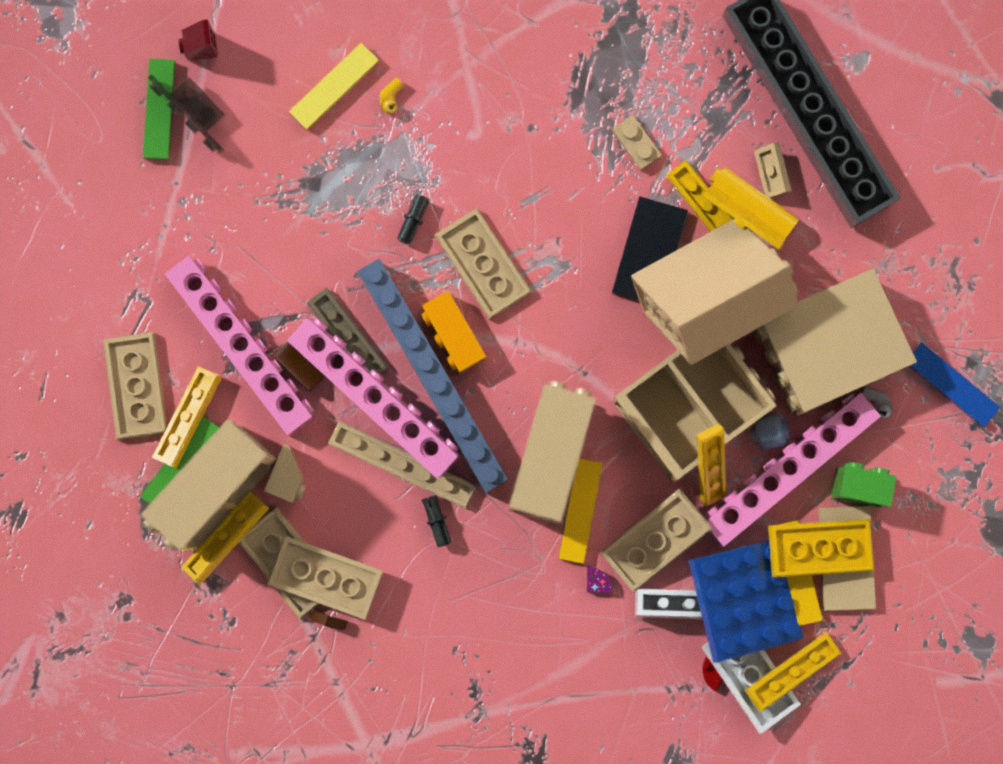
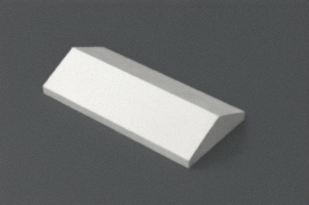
(743, 672)

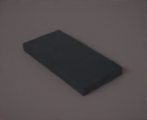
(651, 237)

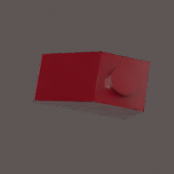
(198, 41)

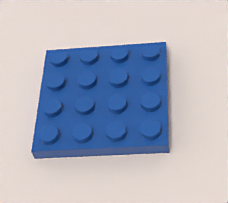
(743, 603)

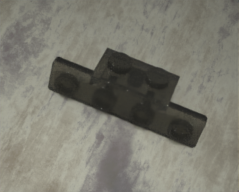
(195, 106)

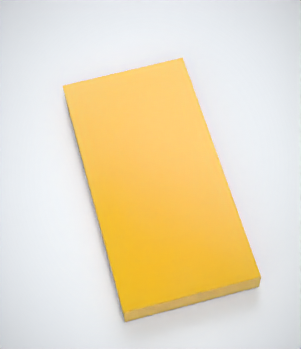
(821, 548)

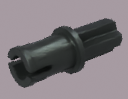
(413, 219)
(436, 521)

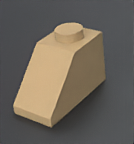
(286, 477)

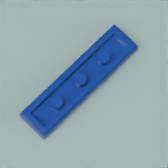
(953, 385)

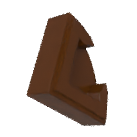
(328, 620)

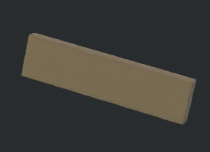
(340, 324)

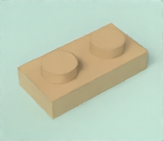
(636, 142)
(772, 170)

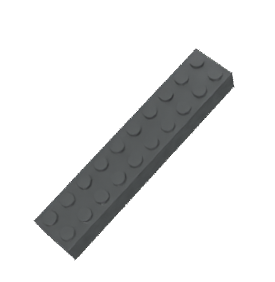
(811, 108)

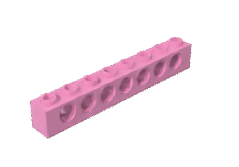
(181, 277)
(304, 341)
(863, 416)

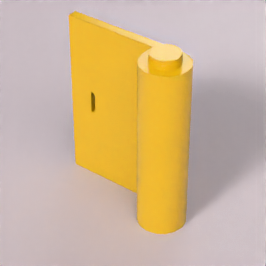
(750, 207)

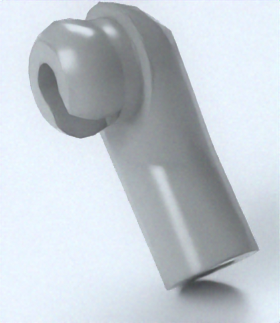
(880, 401)

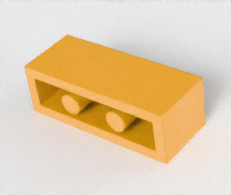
(452, 333)

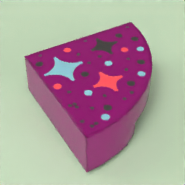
(598, 581)

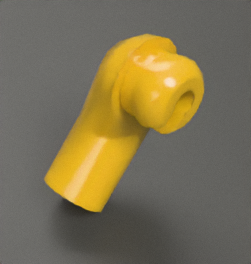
(388, 98)

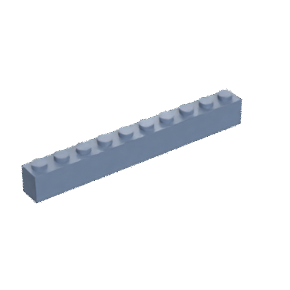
(432, 376)

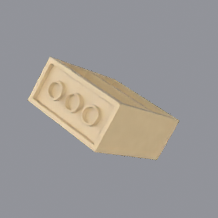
(715, 290)
(834, 343)
(683, 400)
(552, 452)
(208, 487)

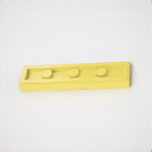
(334, 86)

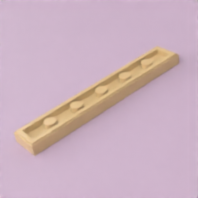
(400, 464)

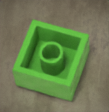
(863, 486)

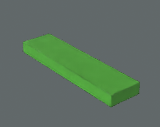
(158, 114)
(203, 433)

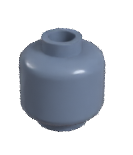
(770, 432)

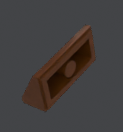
(299, 366)

